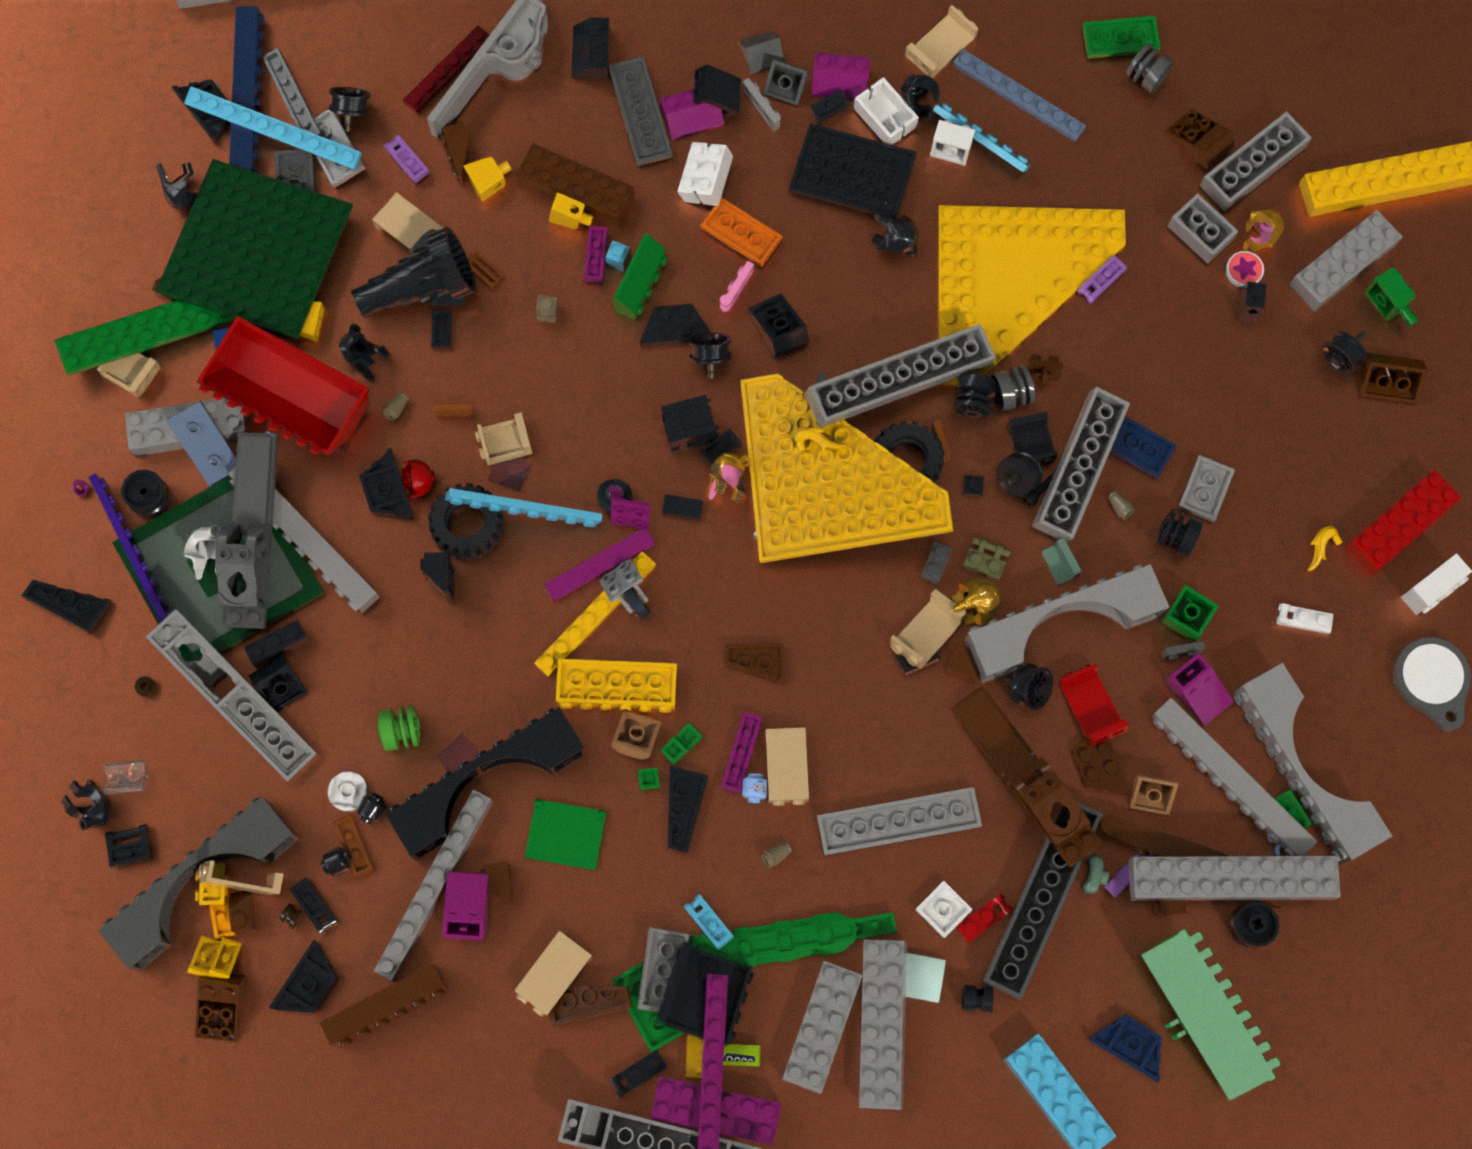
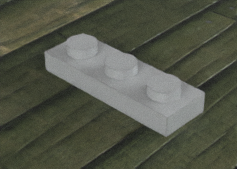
(761, 103)

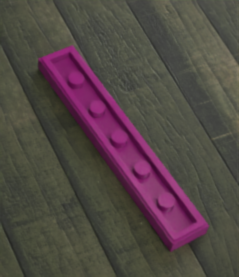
(599, 564)

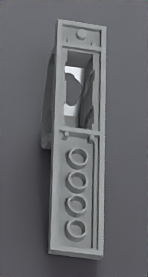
(510, 51)
(242, 705)

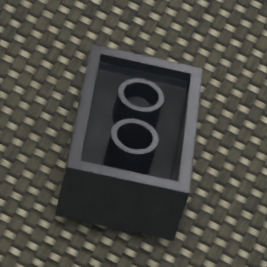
(779, 325)

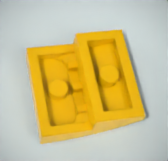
(214, 957)

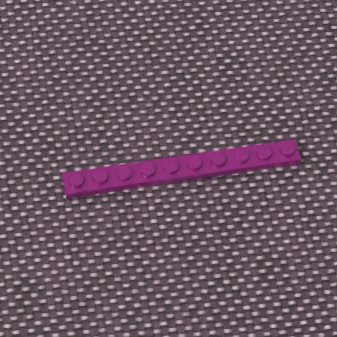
(712, 1062)

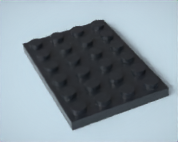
(852, 171)

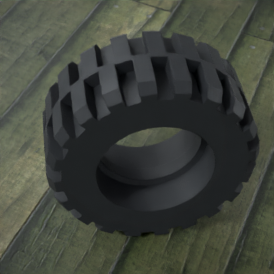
(921, 440)
(464, 546)

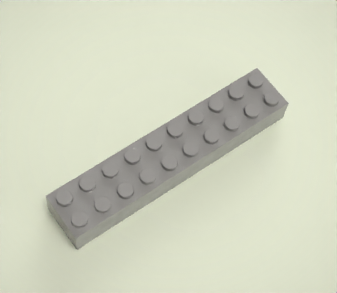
(899, 375)
(1234, 878)

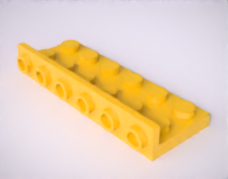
(616, 685)

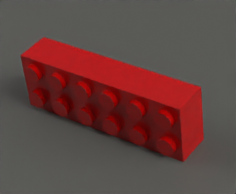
(1403, 522)

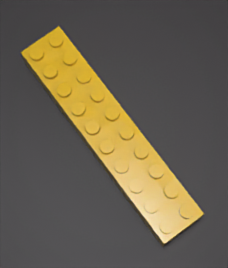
(1387, 179)

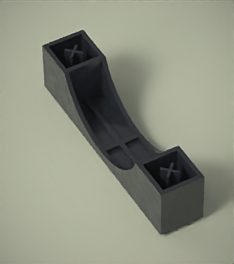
(425, 817)

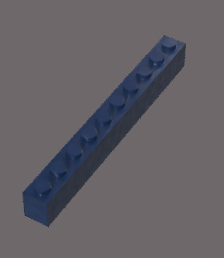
(246, 83)

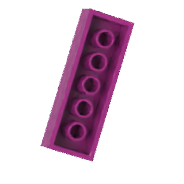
(740, 1114)

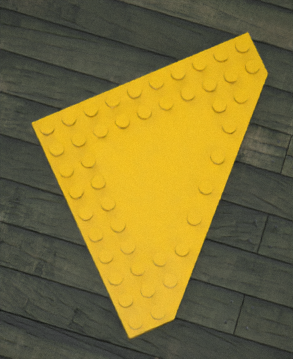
(1016, 267)
(831, 497)

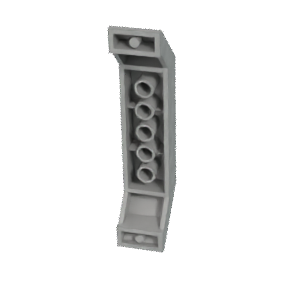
(605, 1128)

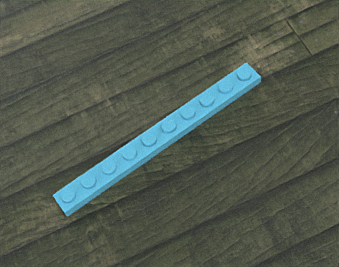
(273, 128)

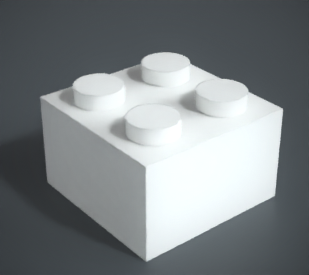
(952, 142)

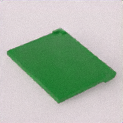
(565, 834)

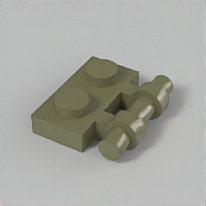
(983, 563)

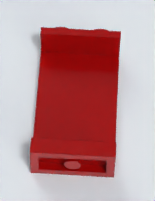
(1092, 705)

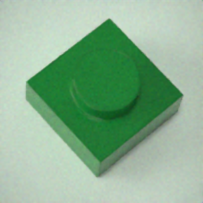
(648, 778)

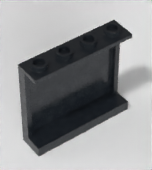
(686, 989)

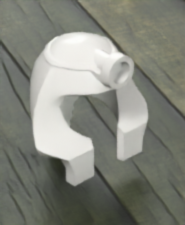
(202, 547)

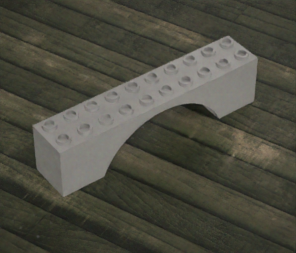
(1127, 599)
(1344, 824)

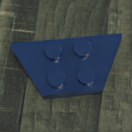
(1132, 1045)

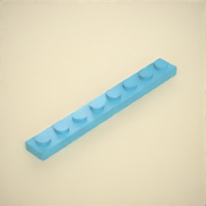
(516, 506)

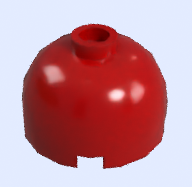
(417, 478)

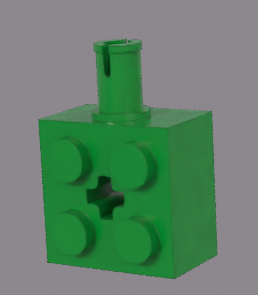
(1392, 296)

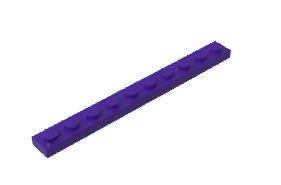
(132, 550)

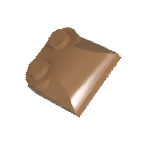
(635, 735)

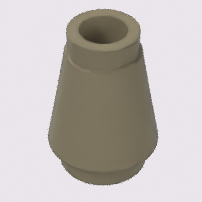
(395, 406)
(1121, 505)
(775, 854)

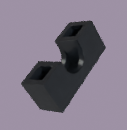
(264, 649)

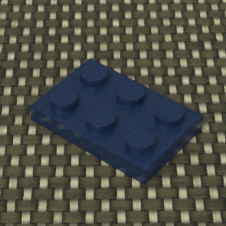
(1142, 447)

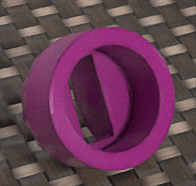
(81, 483)

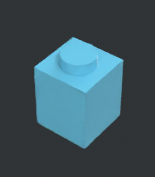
(618, 256)

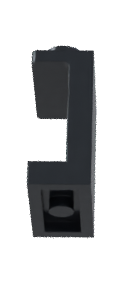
(717, 89)
(1032, 435)

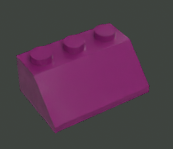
(840, 72)
(686, 118)

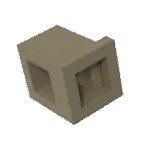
(547, 308)

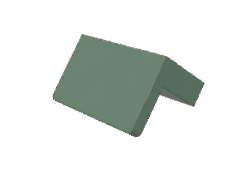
(1061, 562)

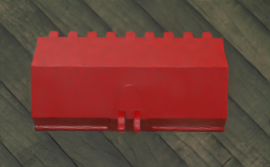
(284, 388)

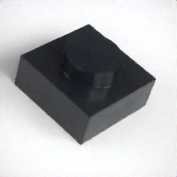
(973, 485)

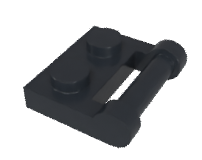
(128, 852)

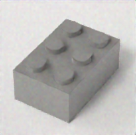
(1202, 228)

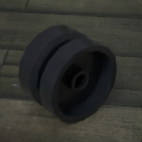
(145, 493)
(1265, 925)

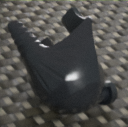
(917, 87)
(176, 191)
(900, 235)
(357, 351)
(91, 816)

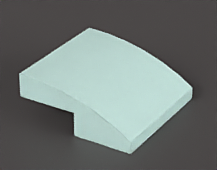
(924, 977)

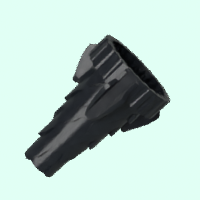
(432, 272)

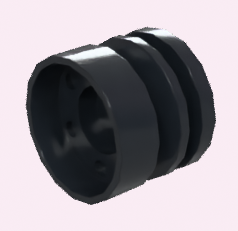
(975, 396)
(1179, 533)

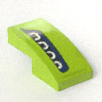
(742, 1055)

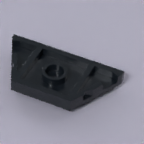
(211, 124)
(673, 325)
(385, 488)
(307, 983)

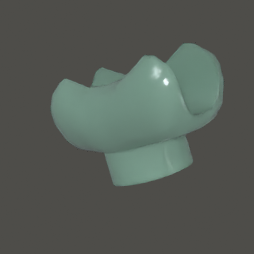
(1096, 875)

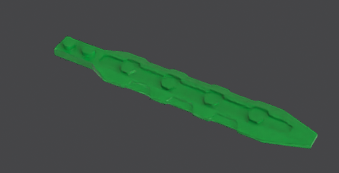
(796, 939)

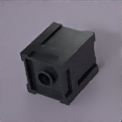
(689, 423)

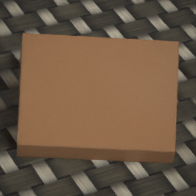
(1153, 794)

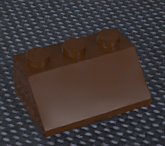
(1392, 378)

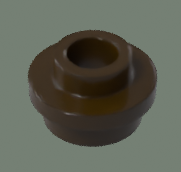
(150, 688)

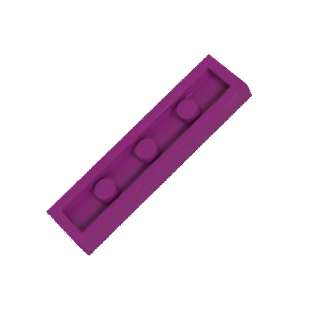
(741, 752)

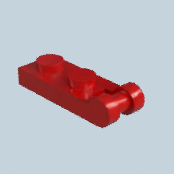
(983, 919)

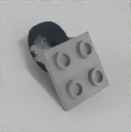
(621, 582)

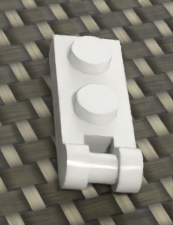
(1305, 619)

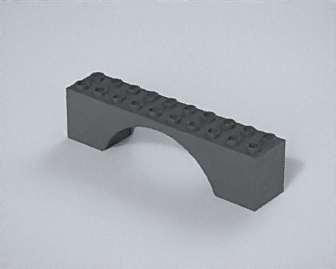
(142, 927)

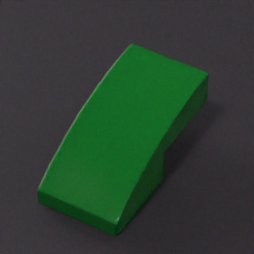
(682, 743)

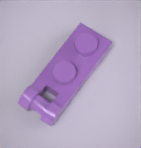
(406, 159)
(1102, 279)

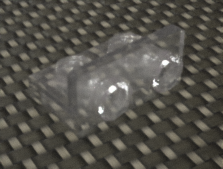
(125, 777)

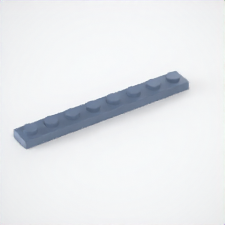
(1019, 95)

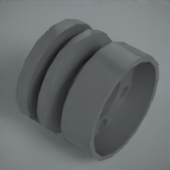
(1149, 68)
(1015, 387)

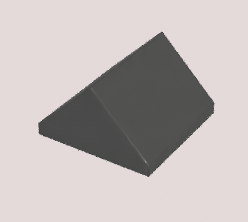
(760, 51)
(786, 82)

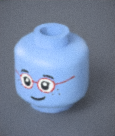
(755, 788)

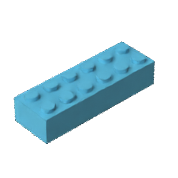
(1058, 1095)

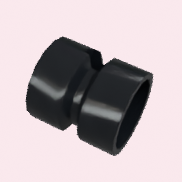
(977, 999)

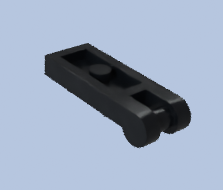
(313, 905)
(638, 1073)

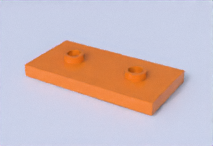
(741, 232)

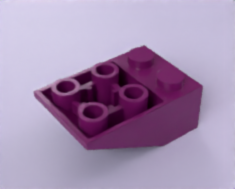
(1200, 689)
(466, 906)

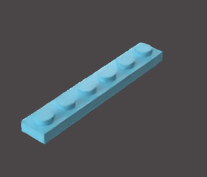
(988, 141)

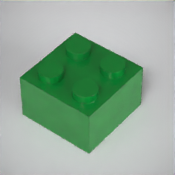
(1189, 613)

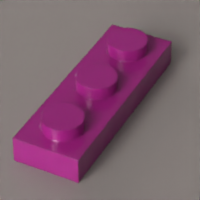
(595, 254)

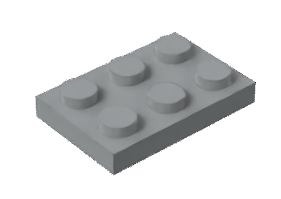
(1206, 488)

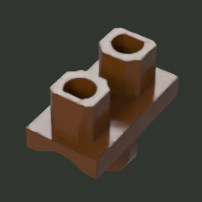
(1044, 369)

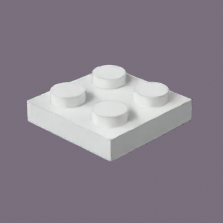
(943, 909)

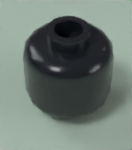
(371, 808)
(336, 861)

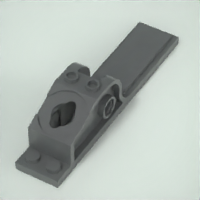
(251, 517)

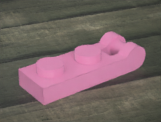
(736, 286)

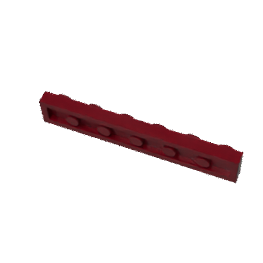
(446, 70)

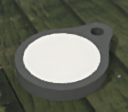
(1434, 680)

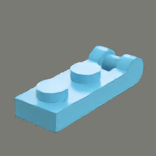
(709, 922)

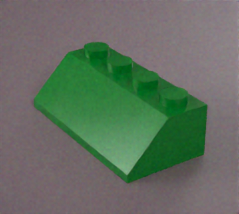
(640, 277)

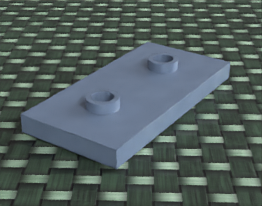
(203, 442)

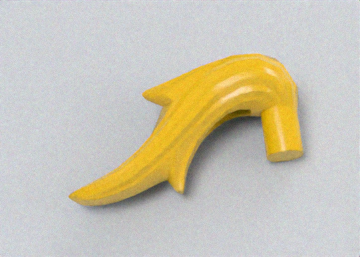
(816, 435)
(1320, 542)

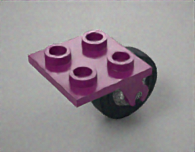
(616, 498)

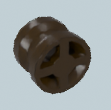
(291, 916)

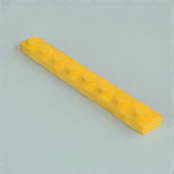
(586, 623)

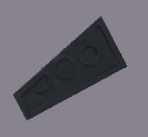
(73, 607)
(685, 799)

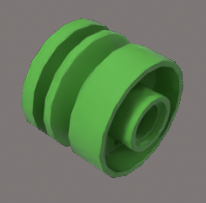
(402, 727)

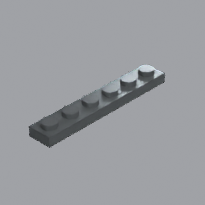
(290, 92)

